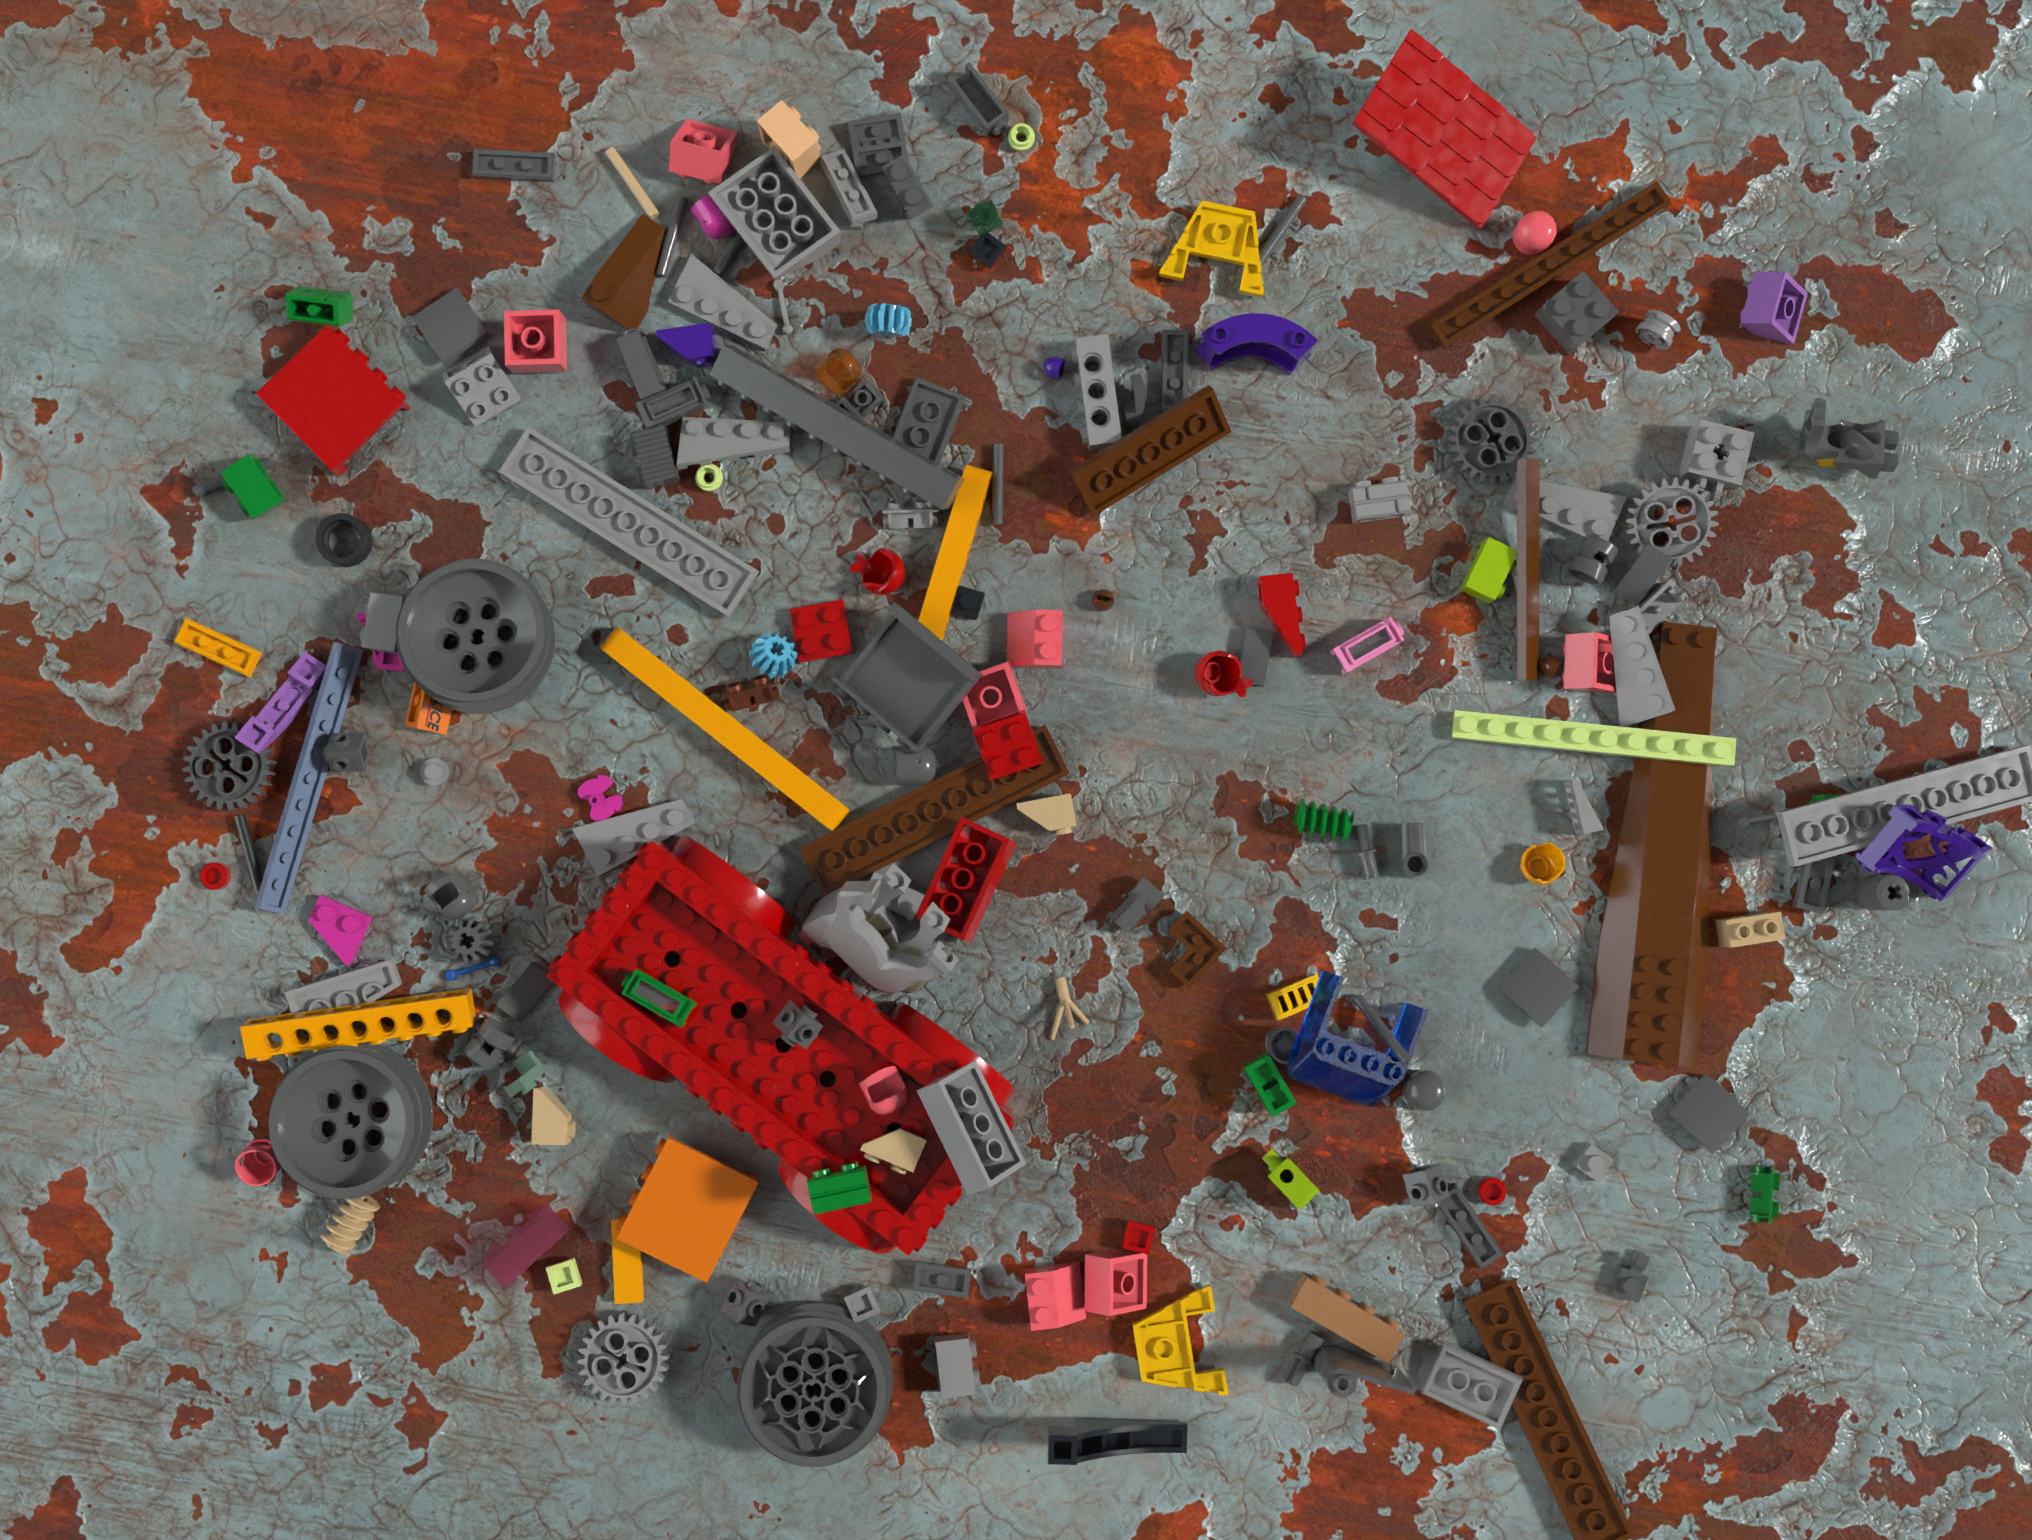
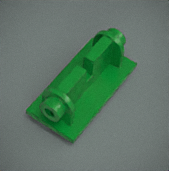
(1765, 1205)

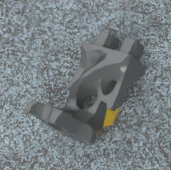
(1859, 447)

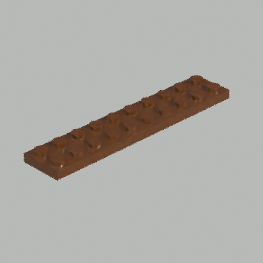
(924, 817)
(1548, 1414)

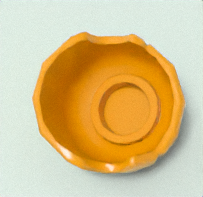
(1542, 863)

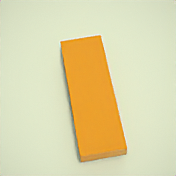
(218, 647)
(626, 1270)

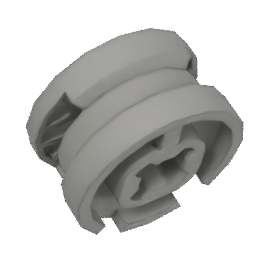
(1658, 329)

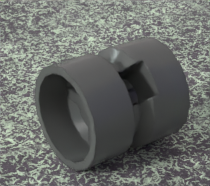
(1594, 558)
(495, 1035)
(1280, 1042)

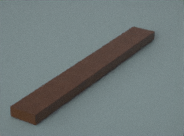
(1528, 568)

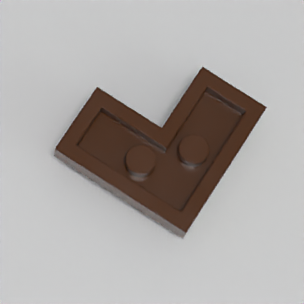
(1201, 948)

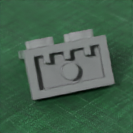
(481, 386)

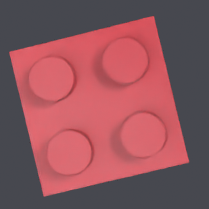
(535, 341)
(994, 695)

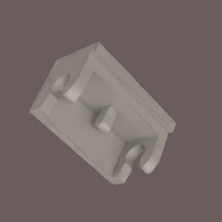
(1660, 604)

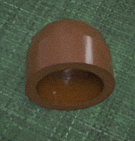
(1102, 605)
(1550, 665)

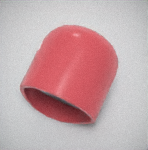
(1534, 232)
(885, 1090)
(258, 1163)

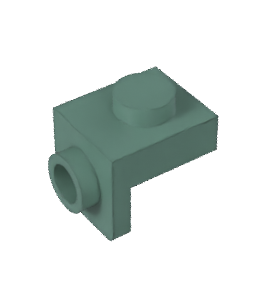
(530, 1069)

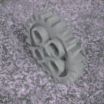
(1667, 497)
(612, 1381)

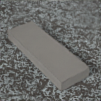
(848, 187)

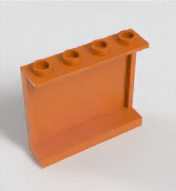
(686, 1208)

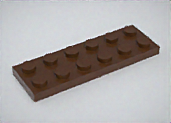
(1150, 450)

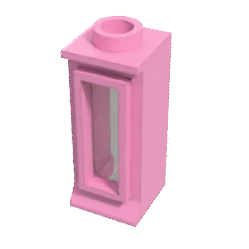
(1368, 644)

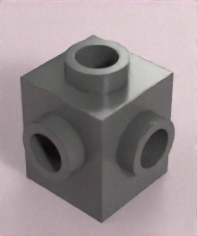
(347, 752)
(798, 1024)
(1426, 1186)
(745, 1302)

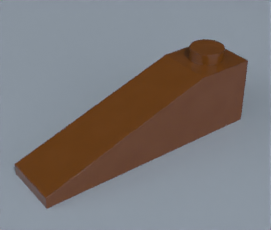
(626, 279)

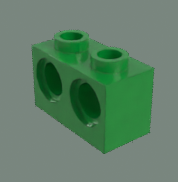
(1269, 1084)

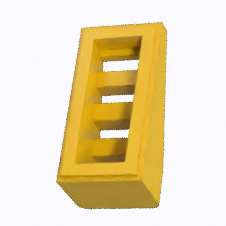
(1274, 1002)

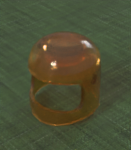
(838, 371)

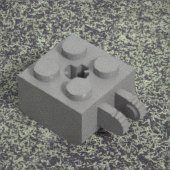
(1701, 463)

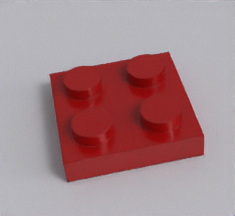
(821, 631)
(1007, 745)

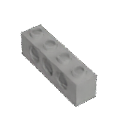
(1098, 350)

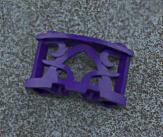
(1256, 336)
(1907, 825)

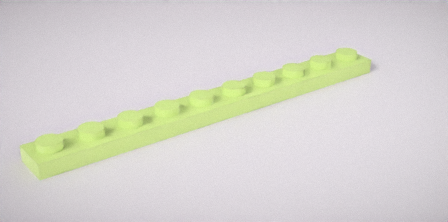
(1594, 738)

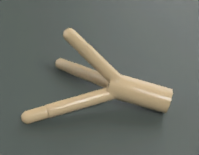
(1065, 1003)

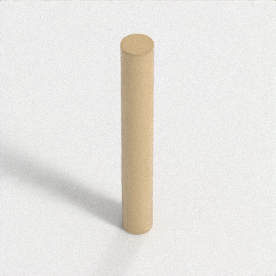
(632, 183)

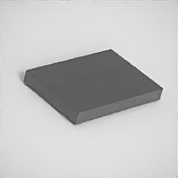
(929, 418)

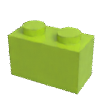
(1490, 570)

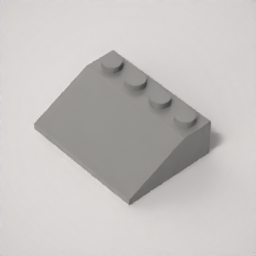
(776, 214)

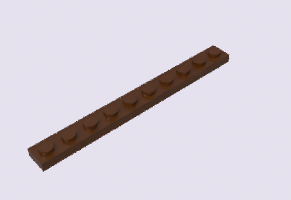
(1550, 265)

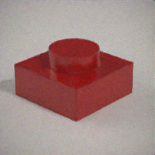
(1138, 1237)

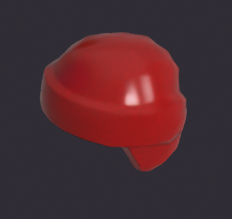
(881, 572)
(1220, 674)

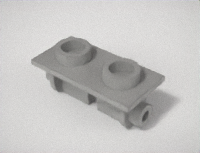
(899, 513)

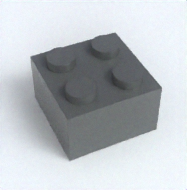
(1576, 313)

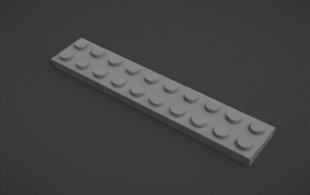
(628, 521)
(1951, 791)

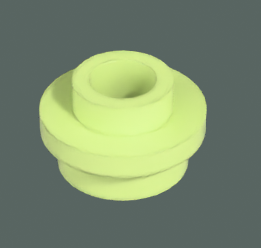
(1021, 129)
(709, 469)

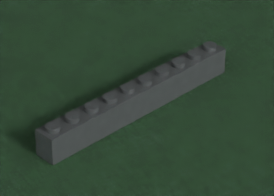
(836, 427)

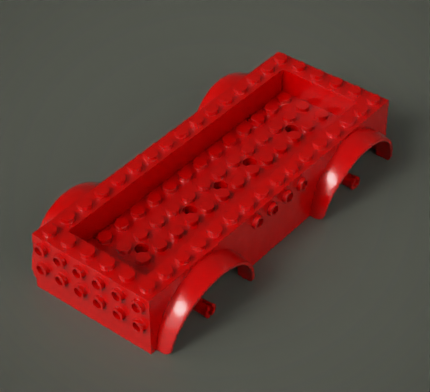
(740, 950)

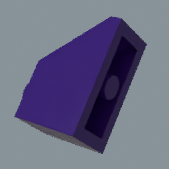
(692, 343)

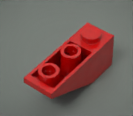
(1278, 602)

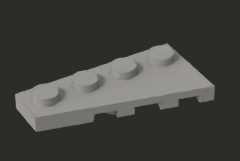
(716, 302)
(1638, 675)
(620, 837)
(347, 988)

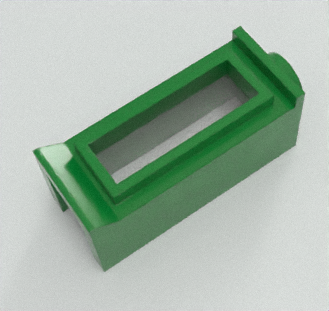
(658, 997)

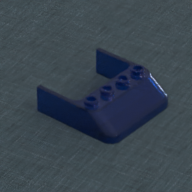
(1343, 1065)

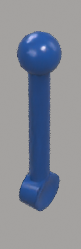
(452, 974)

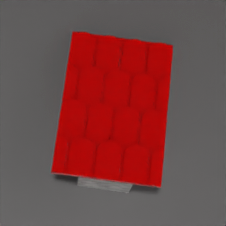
(1444, 129)

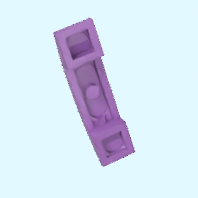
(284, 705)

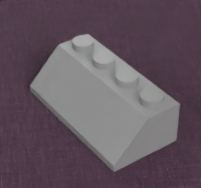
(971, 1128)

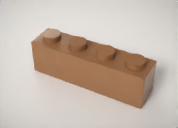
(1346, 1318)

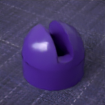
(1054, 367)

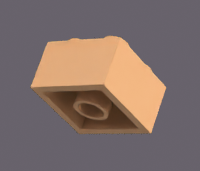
(791, 138)

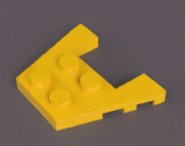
(1220, 235)
(1166, 1348)

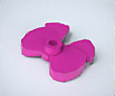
(602, 807)

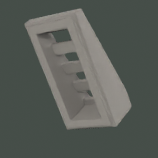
(1582, 814)

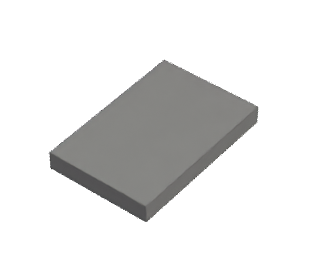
(1471, 1385)

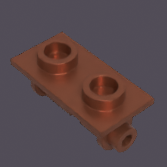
(739, 693)

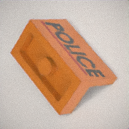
(427, 713)

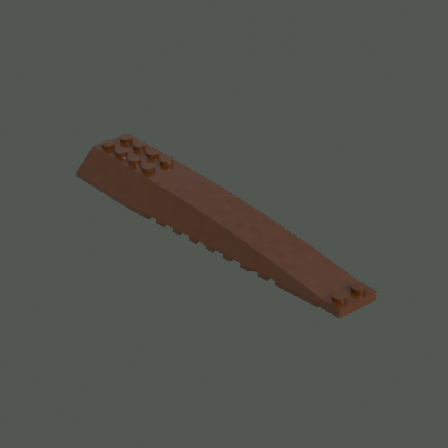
(1659, 894)

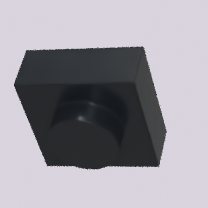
(987, 250)
(968, 602)

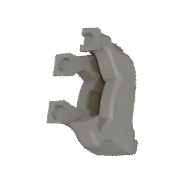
(871, 939)

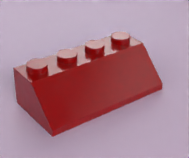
(968, 877)

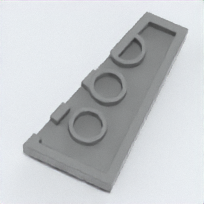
(721, 439)
(1575, 509)

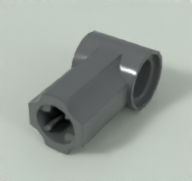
(1413, 846)
(1141, 899)

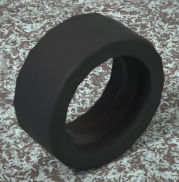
(325, 530)

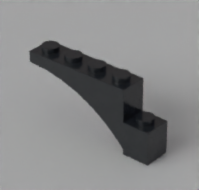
(1113, 1437)

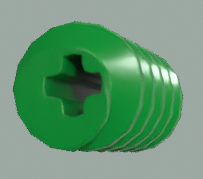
(1322, 820)

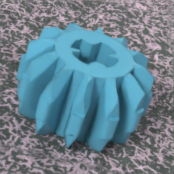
(888, 320)
(773, 655)

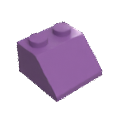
(1774, 306)

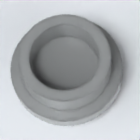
(434, 771)

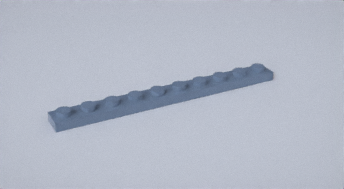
(308, 779)

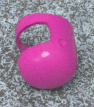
(712, 219)

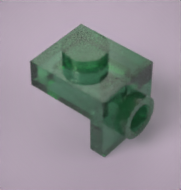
(984, 218)

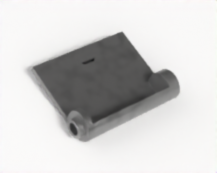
(1343, 1368)

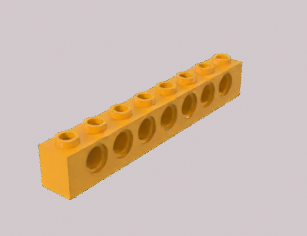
(259, 1044)

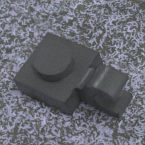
(1629, 1280)

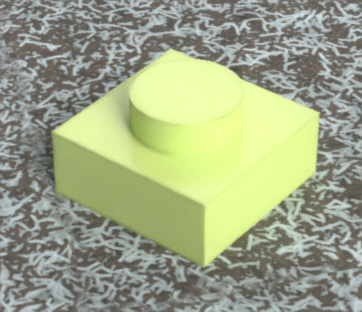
(564, 1275)

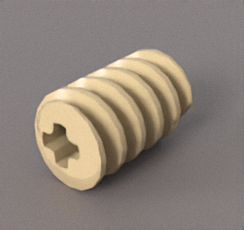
(350, 1224)

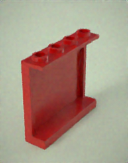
(332, 398)

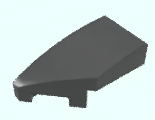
(1134, 410)

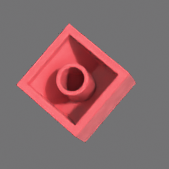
(702, 151)
(1035, 639)
(1589, 663)
(1115, 1282)
(1054, 1295)

